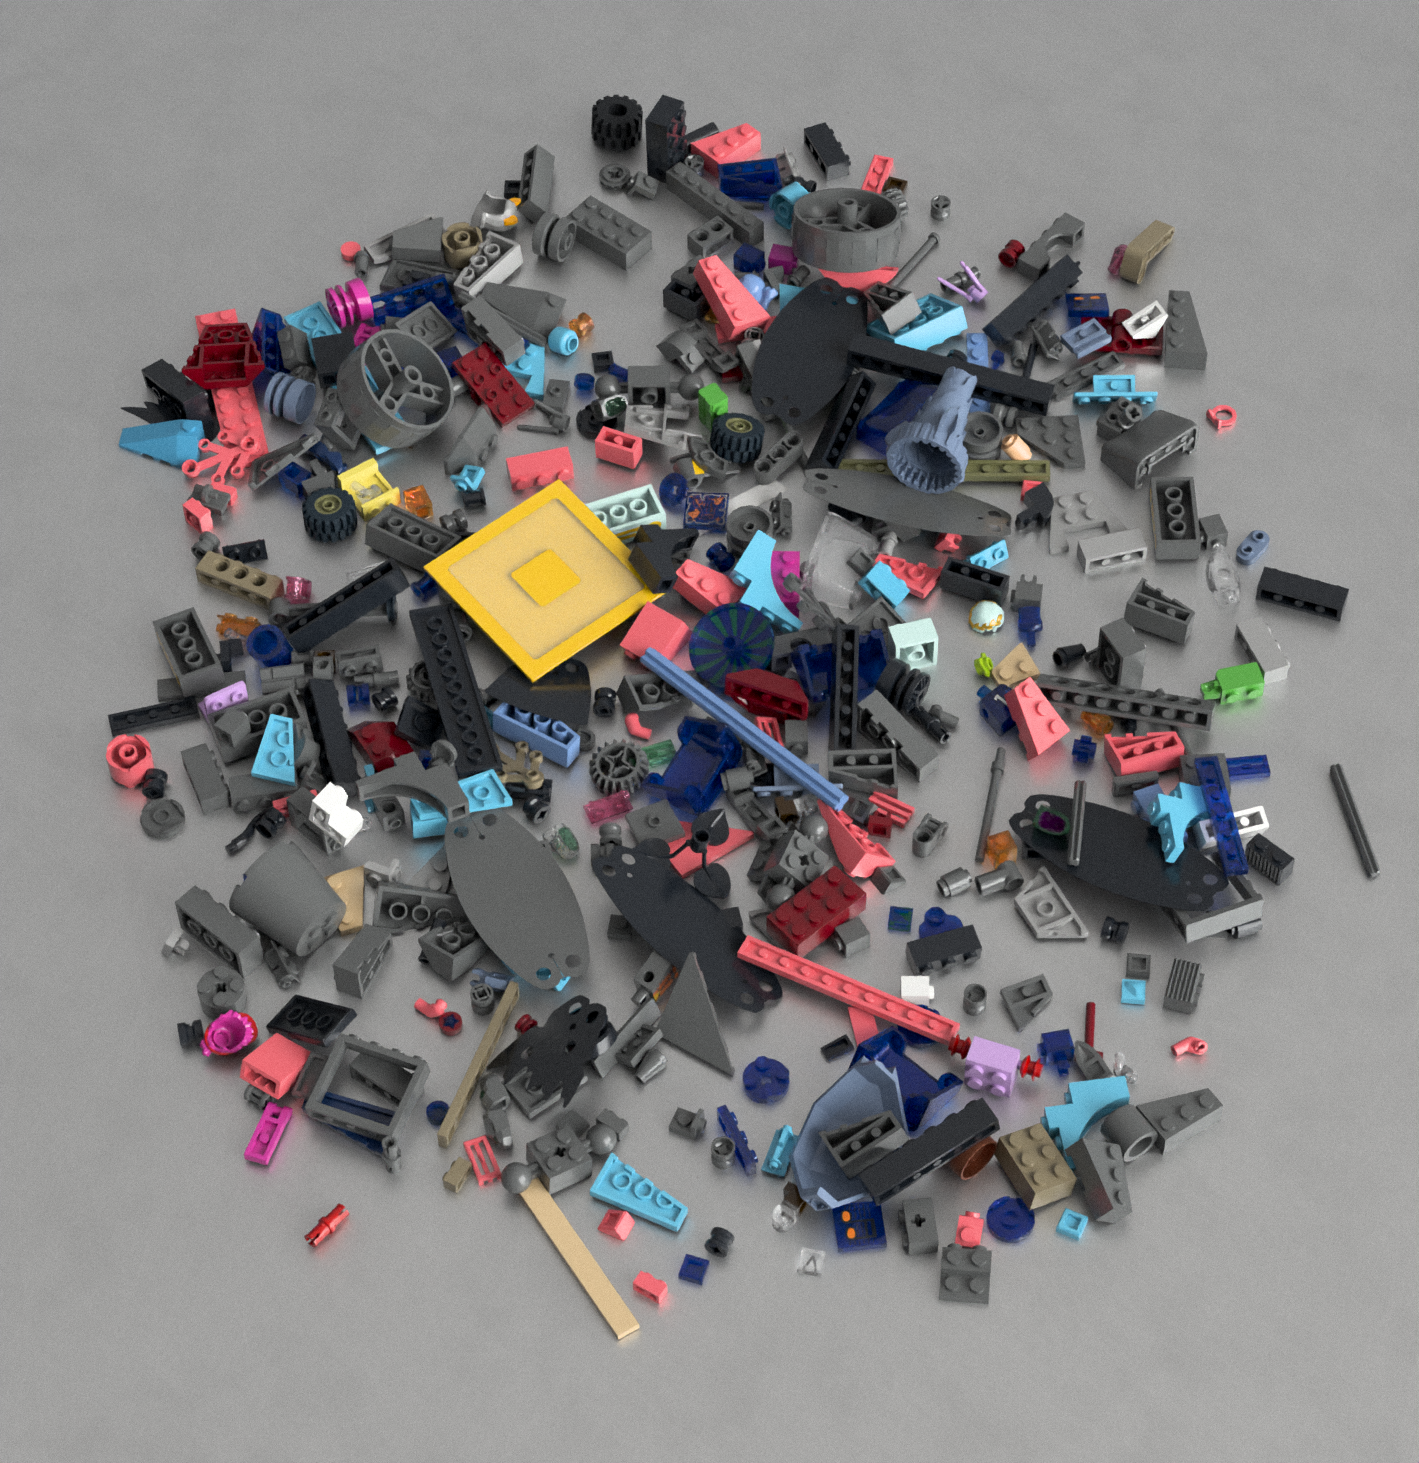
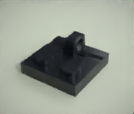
(419, 723)

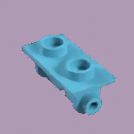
(989, 555)
(778, 1154)

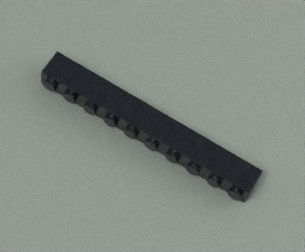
(929, 367)

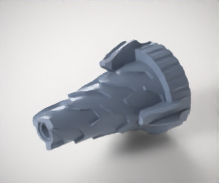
(930, 448)

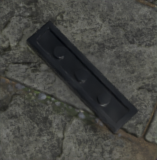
(153, 716)

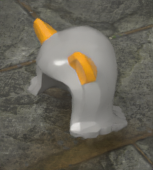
(495, 213)

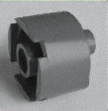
(221, 991)

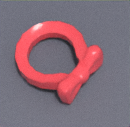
(1210, 414)

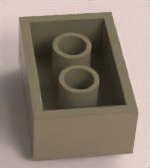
(1035, 1166)

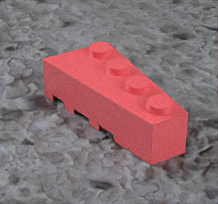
(729, 298)

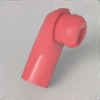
(634, 727)

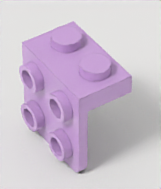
(223, 699)

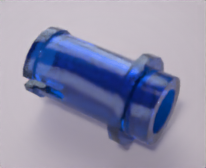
(619, 372)

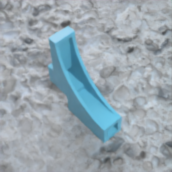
(754, 574)
(1175, 814)
(1084, 1106)

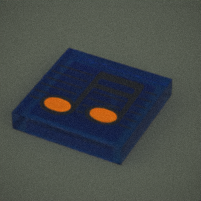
(1087, 305)
(859, 1226)

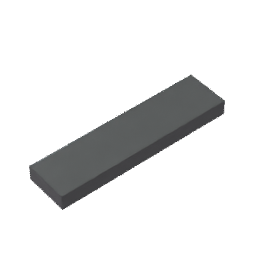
(1083, 375)
(169, 689)

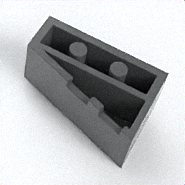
(892, 305)
(488, 327)
(1158, 614)
(865, 770)
(362, 960)
(864, 1142)
(1104, 1178)

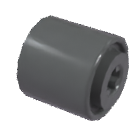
(1130, 1131)

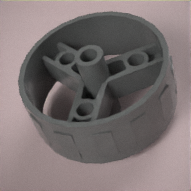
(846, 230)
(419, 386)

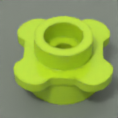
(983, 665)

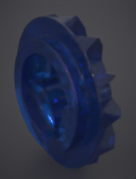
(666, 489)

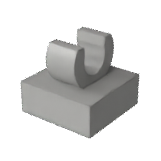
(175, 943)

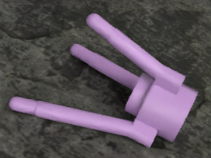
(976, 290)

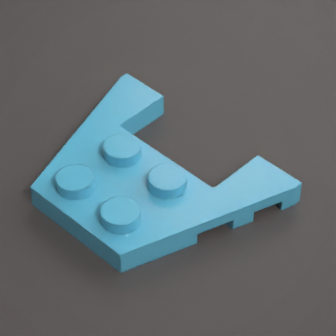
(531, 367)

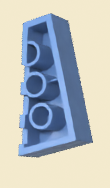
(540, 732)

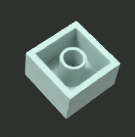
(914, 643)

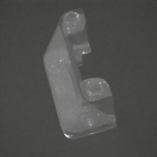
(826, 566)

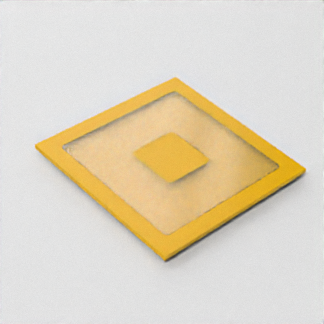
(543, 580)

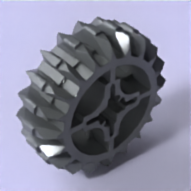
(616, 761)

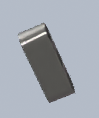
(774, 466)

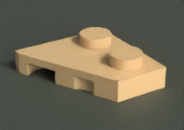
(1015, 668)

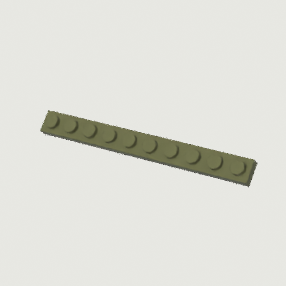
(975, 471)

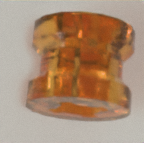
(582, 324)

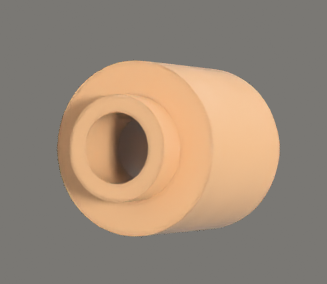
(1015, 448)

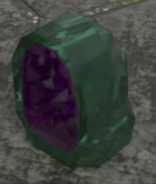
(1051, 821)

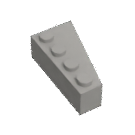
(492, 264)

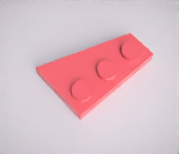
(918, 578)

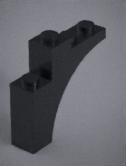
(653, 554)

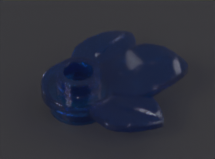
(932, 927)

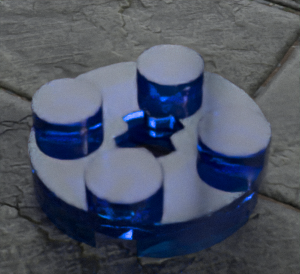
(769, 1068)

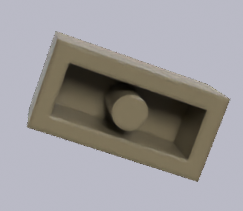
(457, 1174)

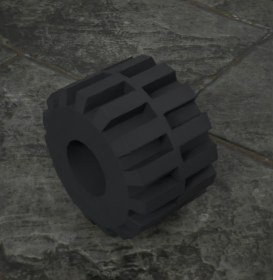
(616, 122)

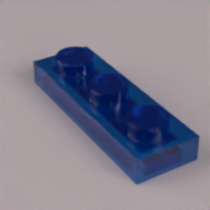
(728, 1123)

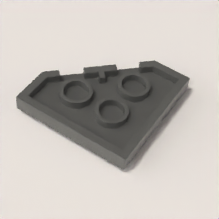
(1054, 438)

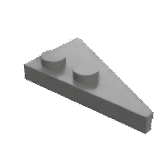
(435, 872)

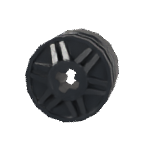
(903, 686)

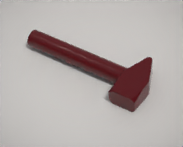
(1089, 1026)

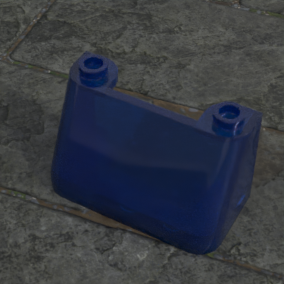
(894, 409)
(814, 665)
(693, 775)
(919, 1090)

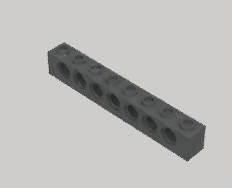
(1127, 702)

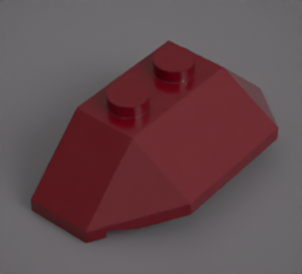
(767, 694)
(378, 743)

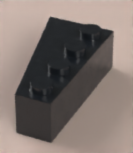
(178, 392)

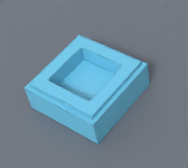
(1071, 1224)

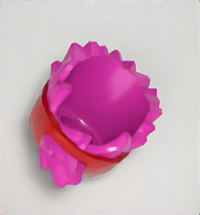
(229, 1034)

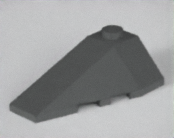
(530, 307)
(650, 691)
(410, 907)

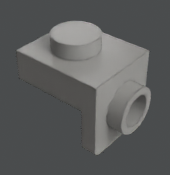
(379, 872)

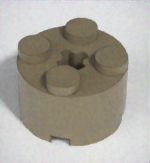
(460, 244)

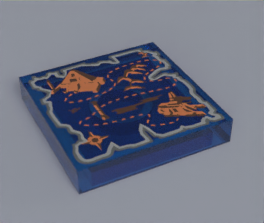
(706, 511)

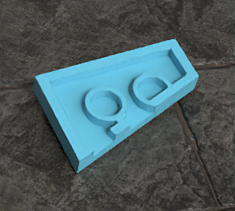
(276, 752)

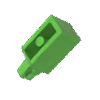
(1235, 684)

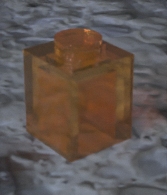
(418, 502)
(1001, 848)

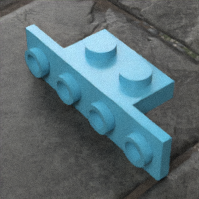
(1111, 388)

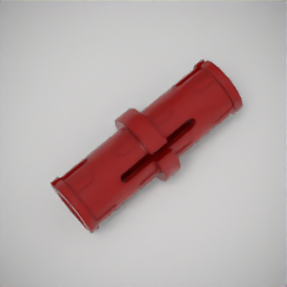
(326, 1225)

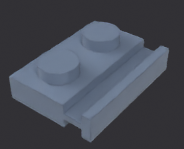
(1085, 338)

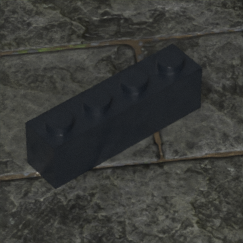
(1302, 593)

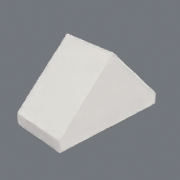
(1146, 322)

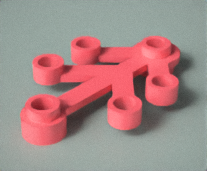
(224, 456)

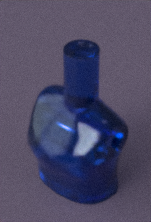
(1030, 623)

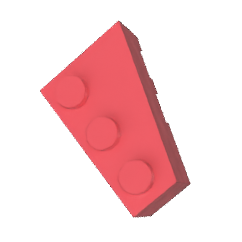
(727, 147)
(1035, 718)

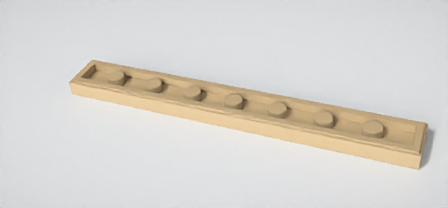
(579, 1259)

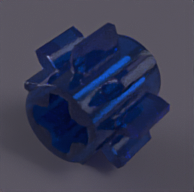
(1084, 749)

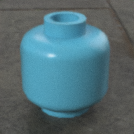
(563, 341)

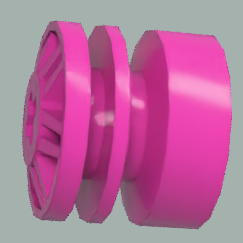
(351, 302)

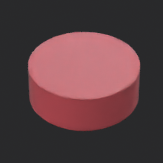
(349, 249)

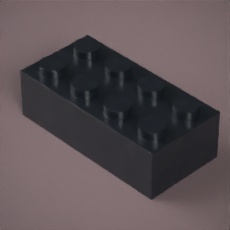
(665, 137)

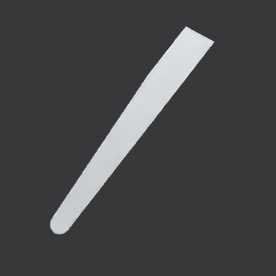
(754, 497)

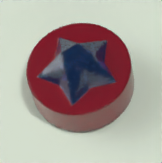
(450, 1023)

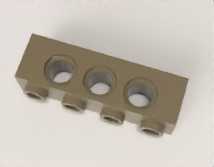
(239, 579)

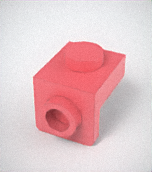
(969, 1229)

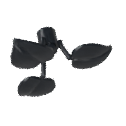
(706, 829)

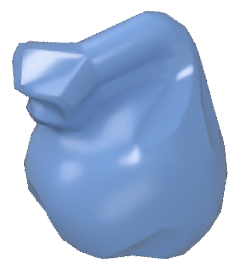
(757, 289)

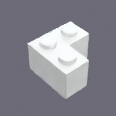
(333, 816)

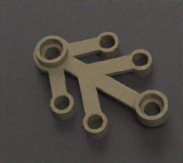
(531, 778)

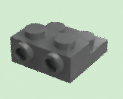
(965, 1274)

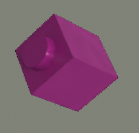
(783, 256)

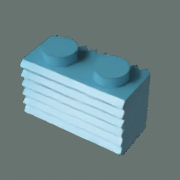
(882, 582)

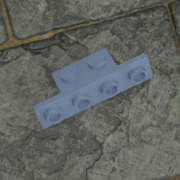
(785, 784)

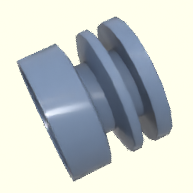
(289, 398)

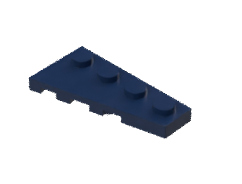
(360, 1109)

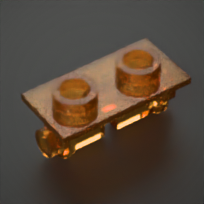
(231, 621)

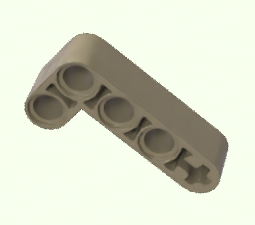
(1143, 249)

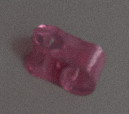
(298, 588)

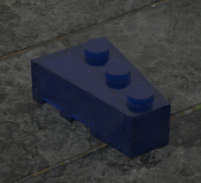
(750, 179)

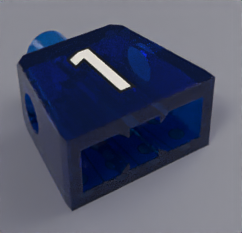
(995, 709)

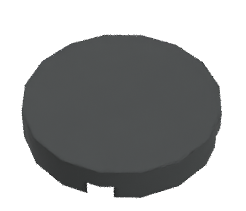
(162, 818)

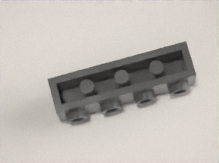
(536, 183)

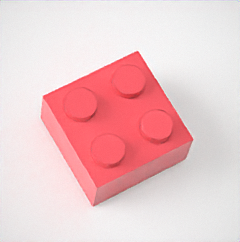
(197, 515)

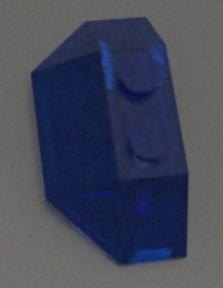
(267, 342)

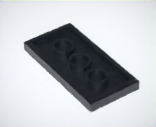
(311, 1020)

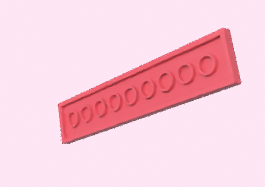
(237, 406)

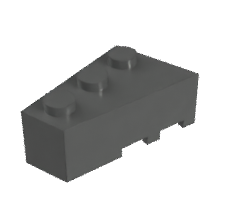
(1181, 1117)

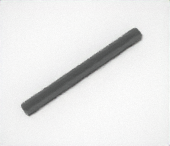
(1354, 820)

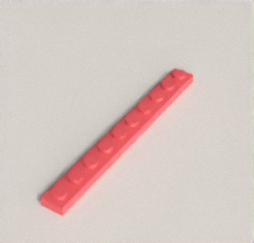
(848, 990)

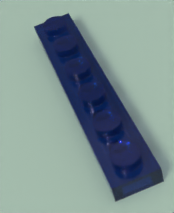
(1221, 816)

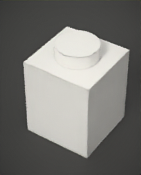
(916, 990)

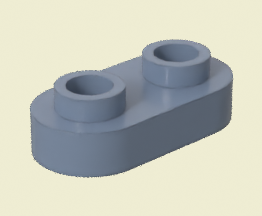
(1255, 544)

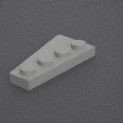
(378, 248)

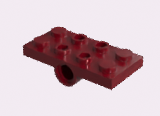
(1121, 339)
(493, 385)

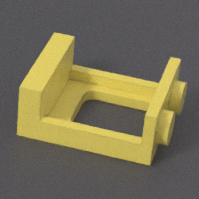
(368, 475)

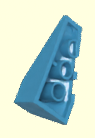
(165, 441)

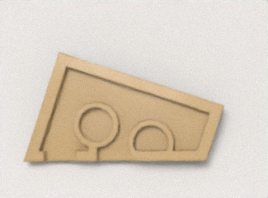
(350, 888)

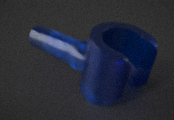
(998, 359)

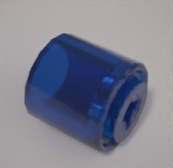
(265, 640)

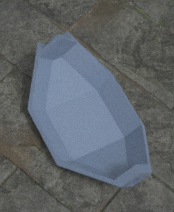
(857, 1094)

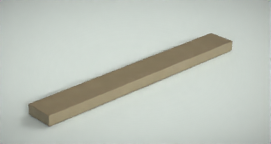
(478, 1065)

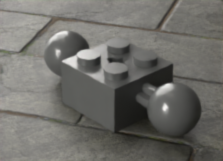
(649, 386)
(796, 860)
(558, 1159)

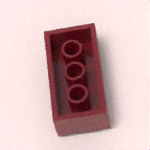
(815, 912)

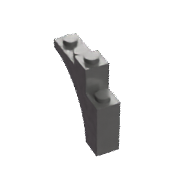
(410, 780)

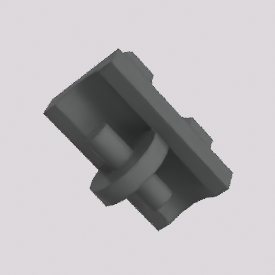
(211, 498)

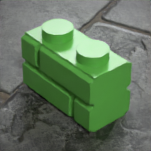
(711, 404)

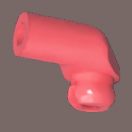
(431, 1010)
(1190, 1045)

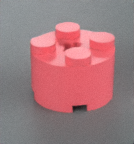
(129, 759)

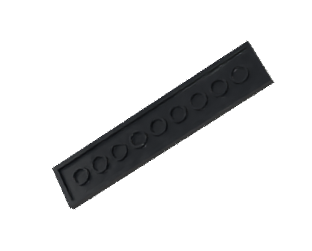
(455, 690)

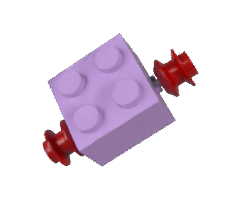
(992, 1064)

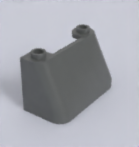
(1148, 443)

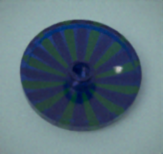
(730, 641)

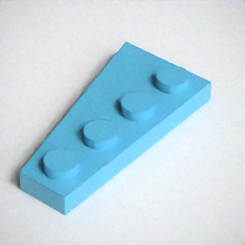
(482, 791)
(628, 1190)

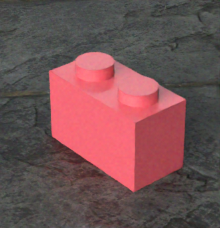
(618, 447)

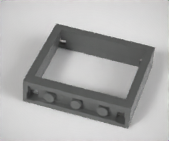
(1222, 918)
(355, 1123)

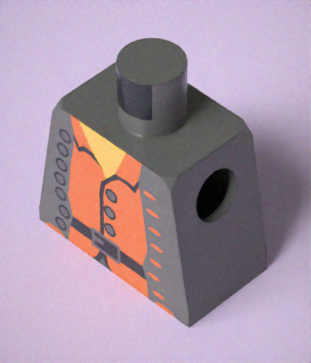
(654, 979)

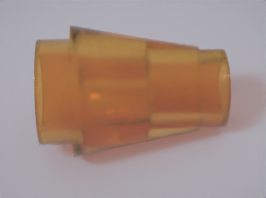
(1099, 723)

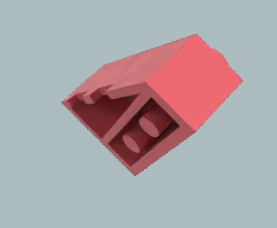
(706, 587)
(1143, 753)

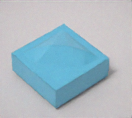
(1133, 991)

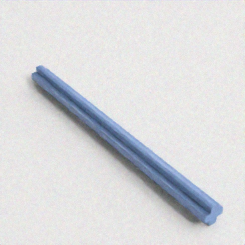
(744, 729)

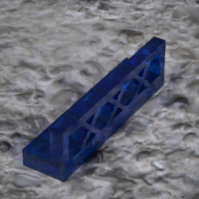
(439, 297)

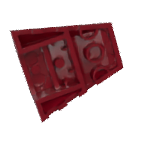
(224, 357)

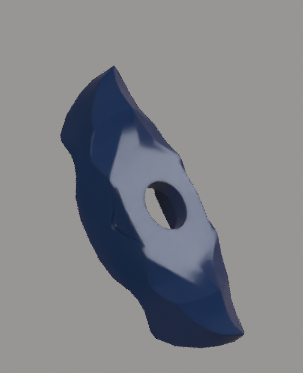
(330, 458)

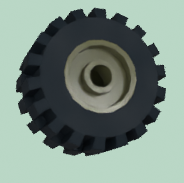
(737, 437)
(329, 514)

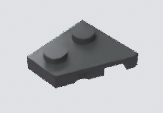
(1026, 999)

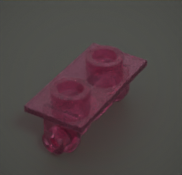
(608, 807)

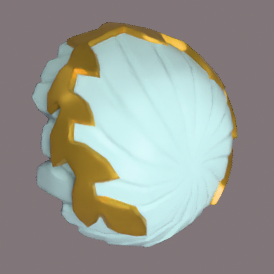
(986, 616)

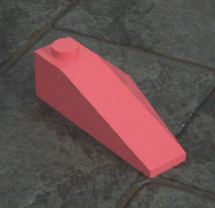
(851, 844)

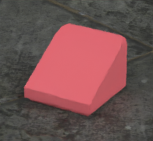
(616, 1224)

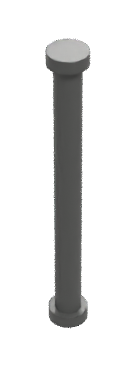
(933, 239)

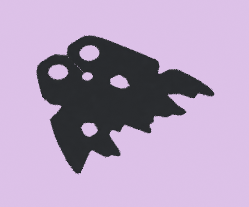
(548, 1059)

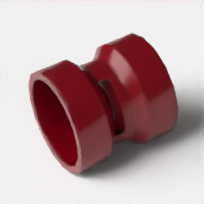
(1011, 253)

